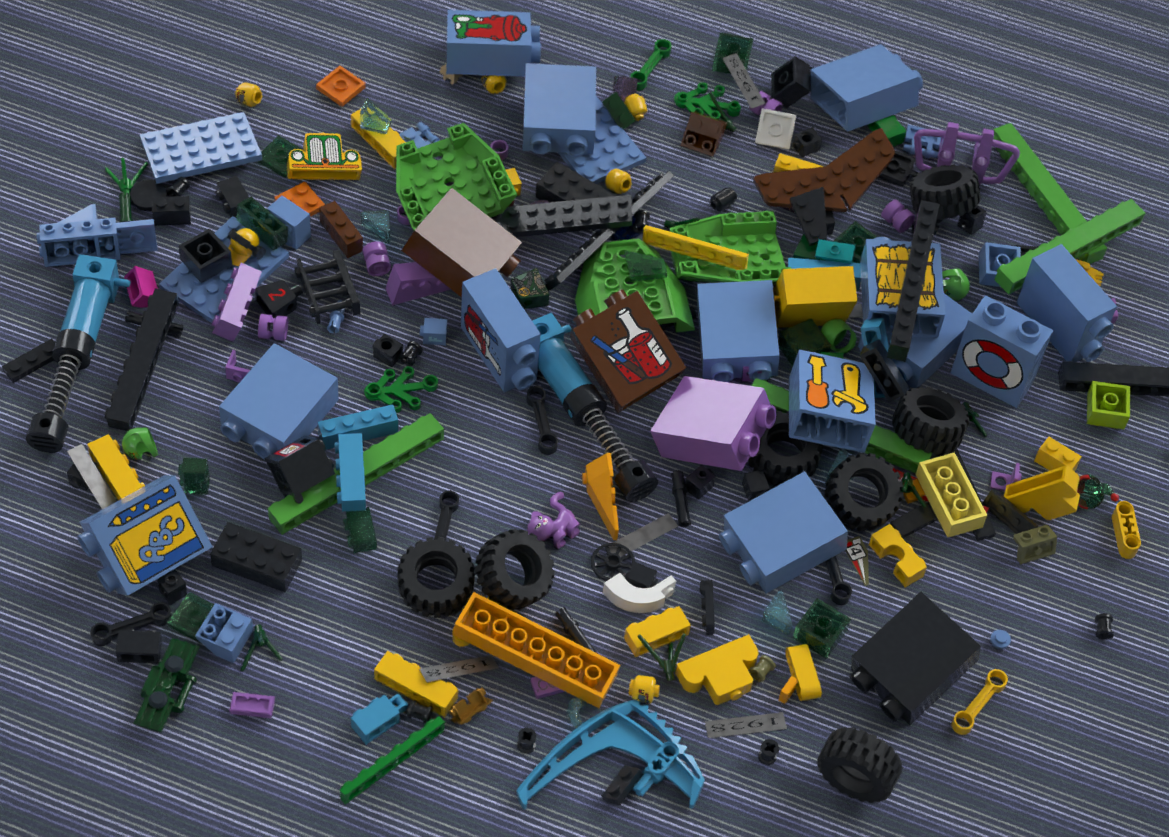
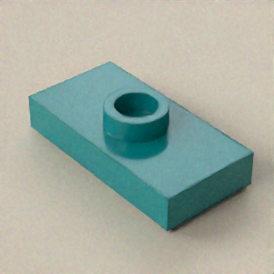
(835, 251)

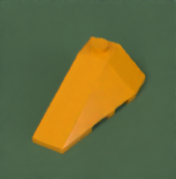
(599, 487)

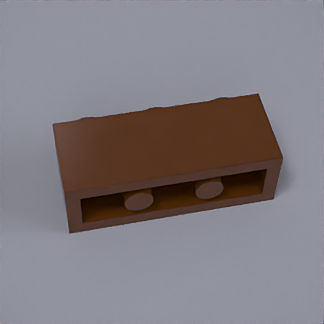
(341, 229)

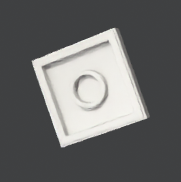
(775, 129)

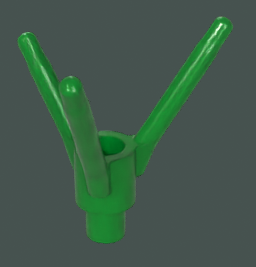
(126, 184)

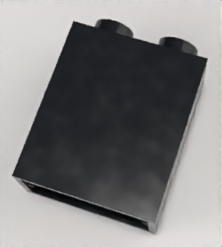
(913, 659)

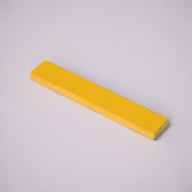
(695, 248)

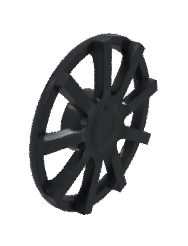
(611, 561)

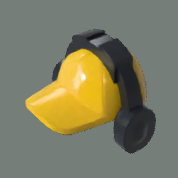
(243, 245)

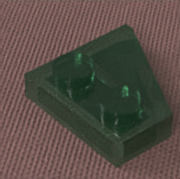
(644, 267)

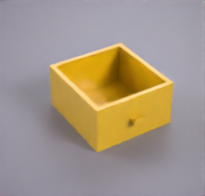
(814, 294)

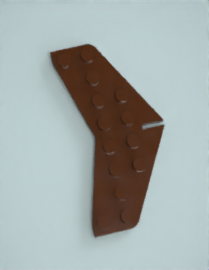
(843, 178)

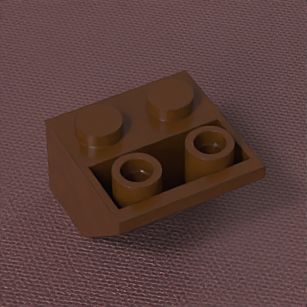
(703, 133)

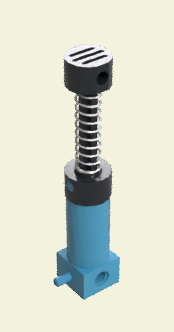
(95, 285)
(586, 407)

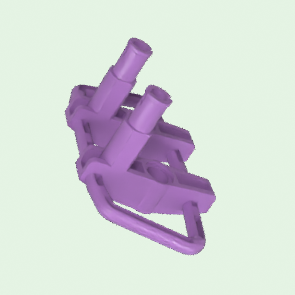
(982, 150)

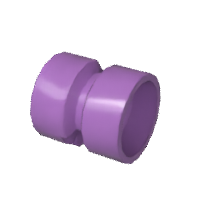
(770, 104)
(898, 215)
(376, 258)
(280, 327)

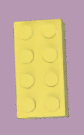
(951, 495)

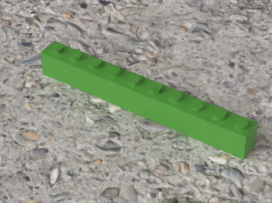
(1044, 187)
(1076, 241)
(882, 441)
(377, 461)

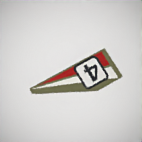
(858, 555)

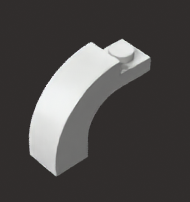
(636, 599)

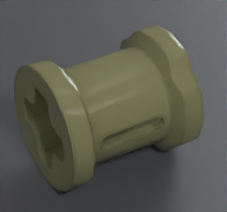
(762, 668)

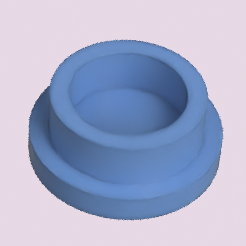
(1000, 639)

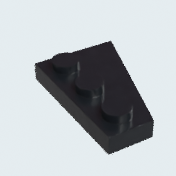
(811, 214)

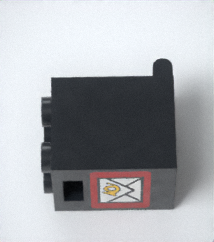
(300, 466)

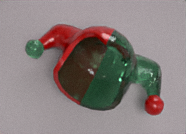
(1093, 492)

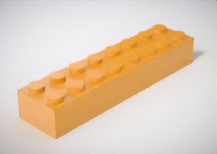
(536, 650)

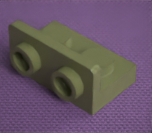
(1035, 544)

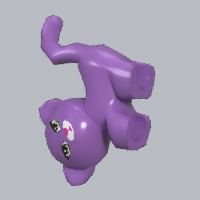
(545, 527)

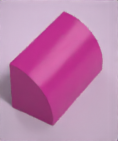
(141, 286)

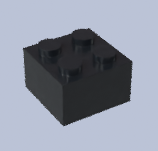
(791, 82)
(205, 255)

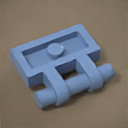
(424, 131)
(926, 141)

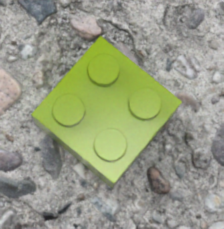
(1108, 405)

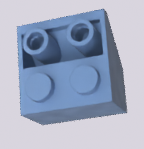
(225, 632)

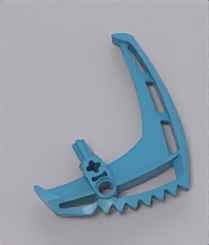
(627, 737)

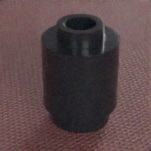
(723, 199)

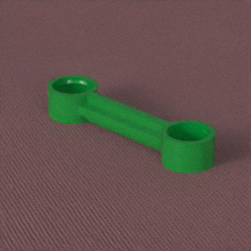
(651, 63)

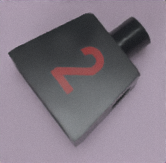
(278, 298)

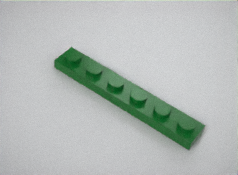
(398, 754)

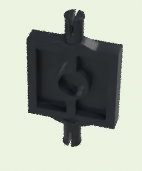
(899, 169)

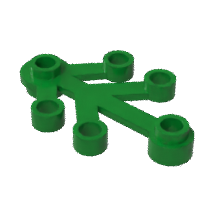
(686, 100)
(399, 389)

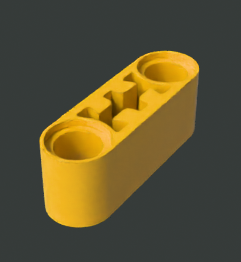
(1129, 520)
(803, 669)

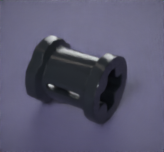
(178, 187)
(640, 221)
(410, 353)
(1104, 628)
(419, 711)
(529, 737)
(768, 752)

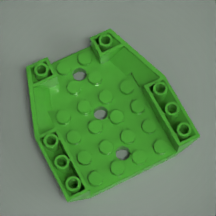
(465, 162)
(743, 232)
(607, 273)

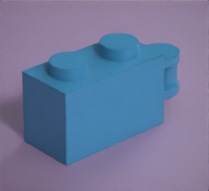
(377, 717)

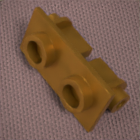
(462, 712)

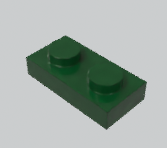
(618, 110)

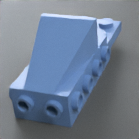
(95, 237)

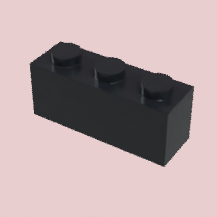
(883, 371)

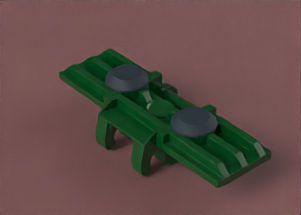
(160, 682)

